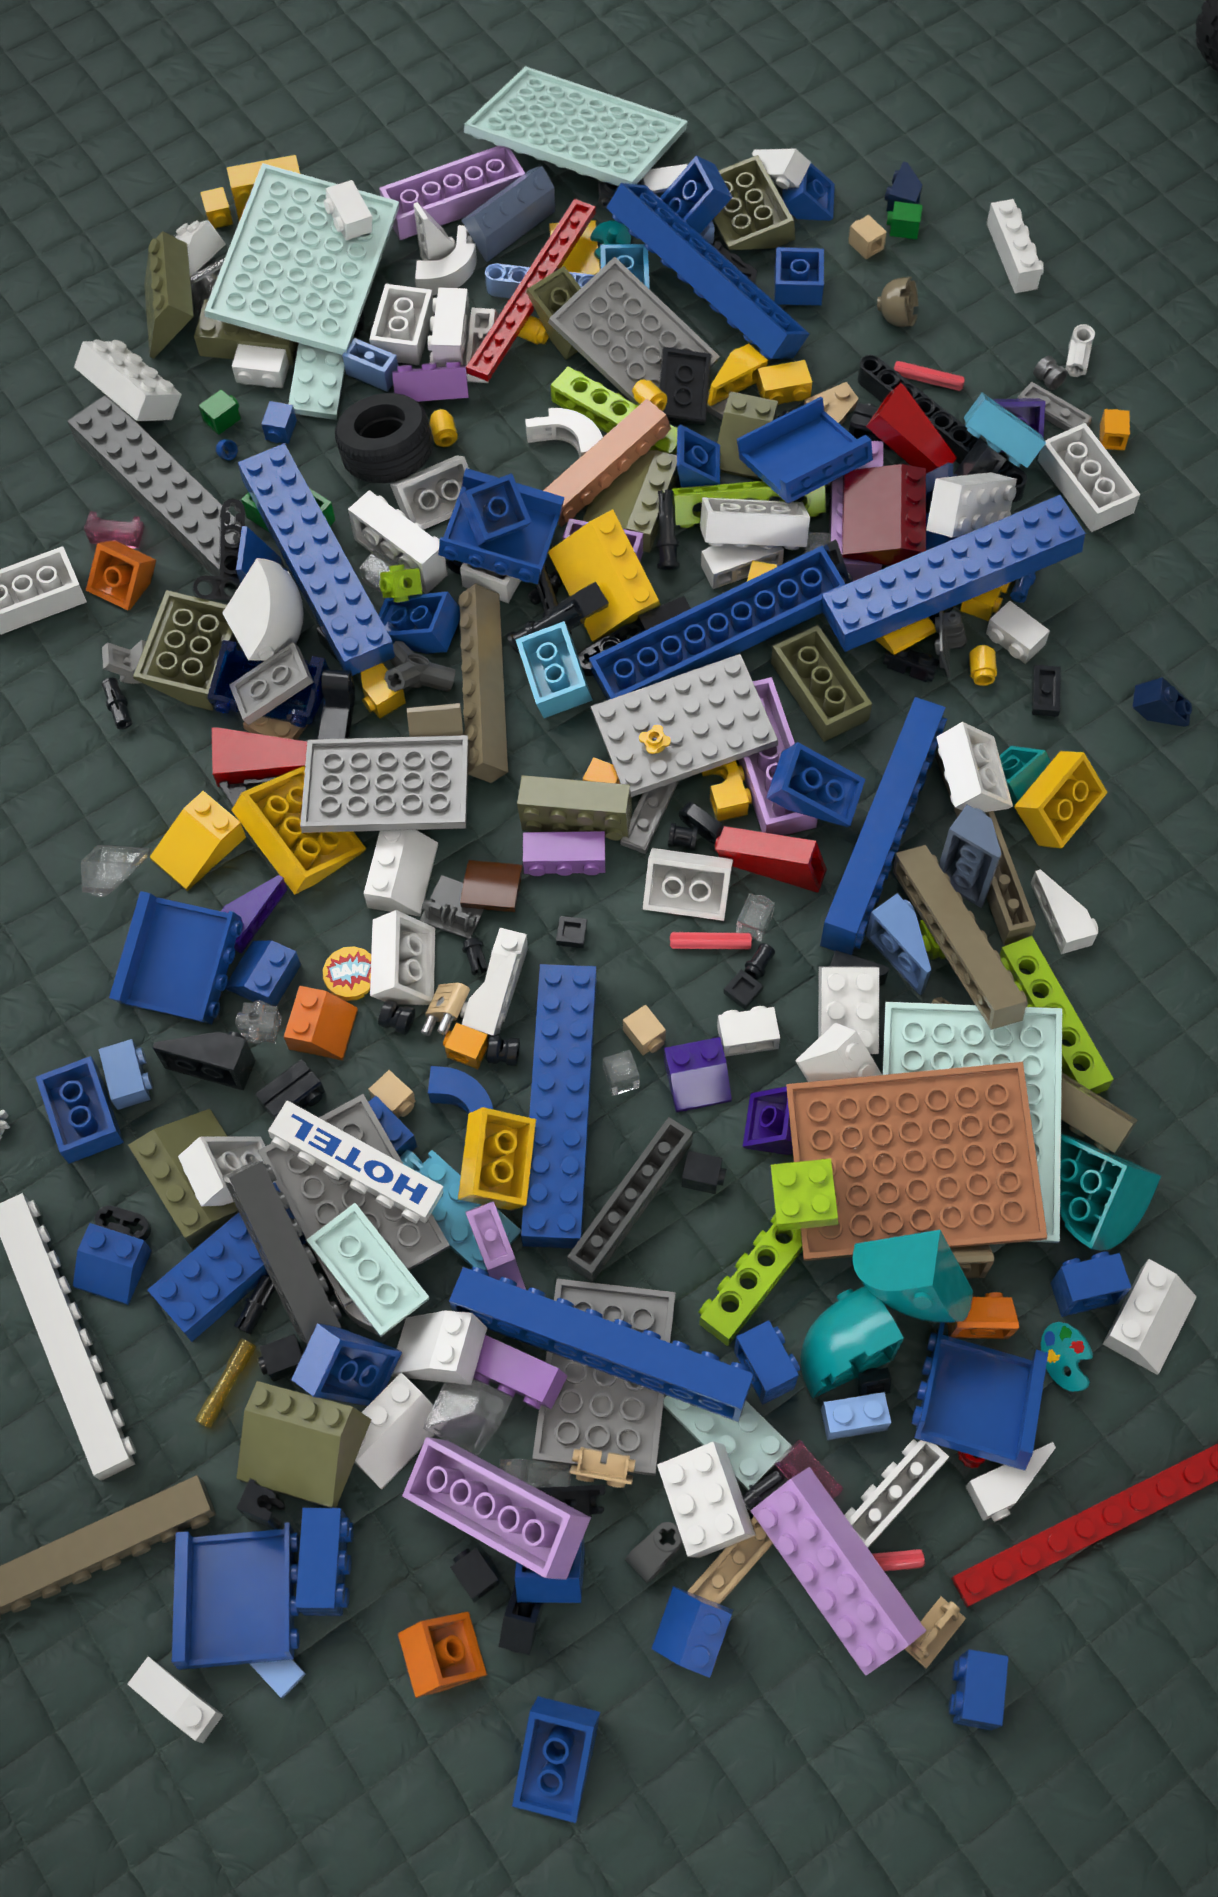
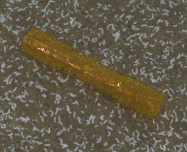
(215, 1401)

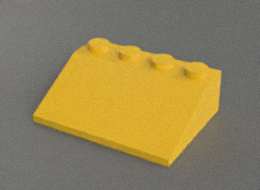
(605, 555)
(273, 821)

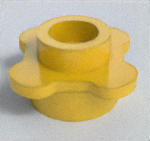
(655, 746)

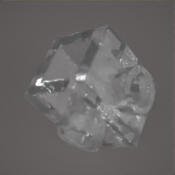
(258, 1022)

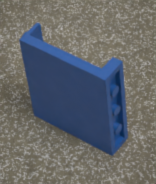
(802, 451)
(514, 555)
(176, 958)
(980, 1400)
(234, 1598)

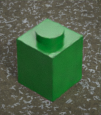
(904, 220)
(220, 411)

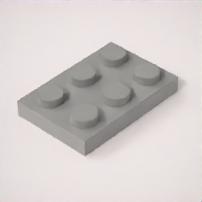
(271, 683)

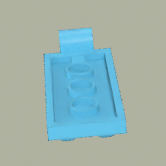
(451, 1212)

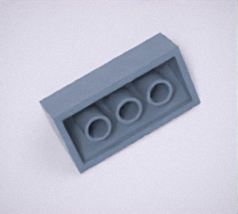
(511, 213)
(971, 854)

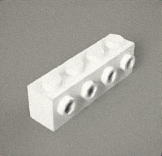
(1014, 246)
(900, 1486)

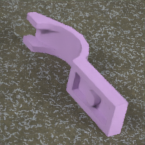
(494, 1243)

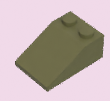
(549, 297)
(741, 416)

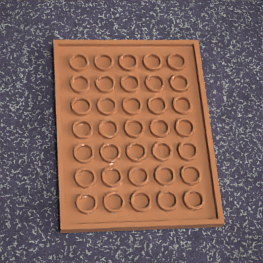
(922, 1156)

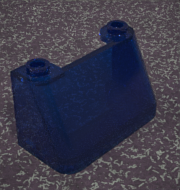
(233, 664)

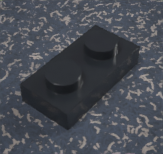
(1046, 690)

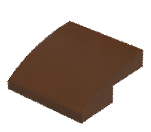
(491, 885)

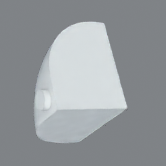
(265, 610)

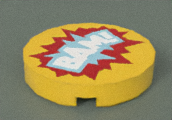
(348, 973)

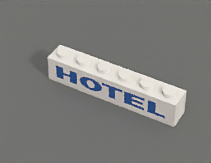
(356, 1162)

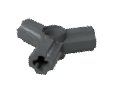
(416, 670)

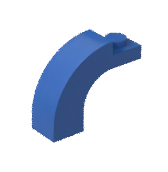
(457, 1089)

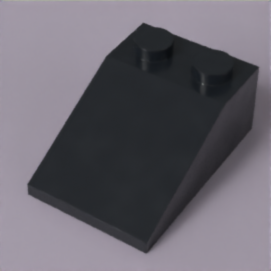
(210, 1057)

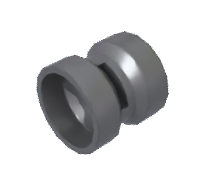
(1050, 372)

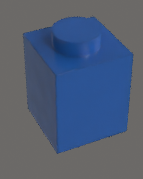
(279, 422)

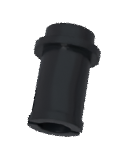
(475, 955)
(759, 961)

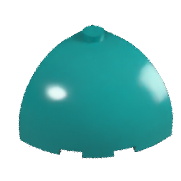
(1101, 1193)
(915, 1276)
(847, 1341)

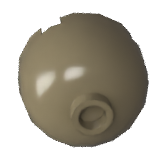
(898, 302)

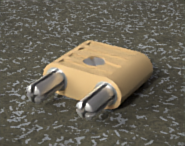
(445, 1007)

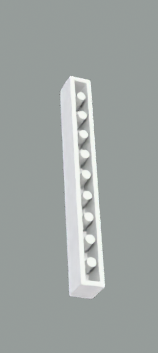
(63, 1339)

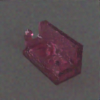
(103, 530)
(798, 1459)

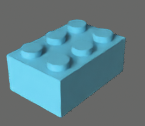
(1003, 431)
(554, 670)

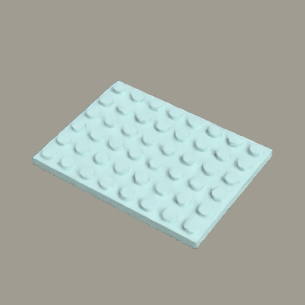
(576, 127)
(292, 267)
(957, 1037)

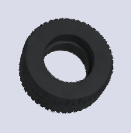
(384, 438)

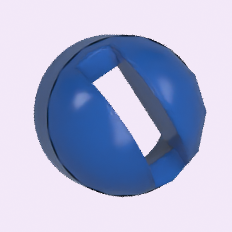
(228, 445)

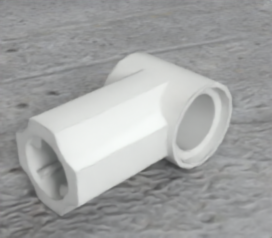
(1079, 350)

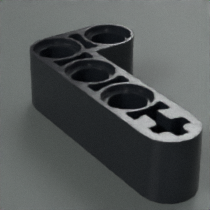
(225, 551)
(338, 704)

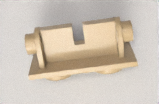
(613, 1471)
(940, 1626)

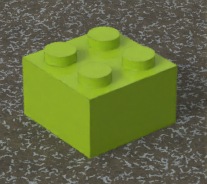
(804, 1194)

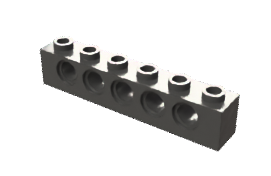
(630, 1200)

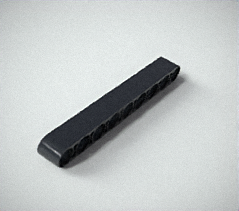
(881, 379)

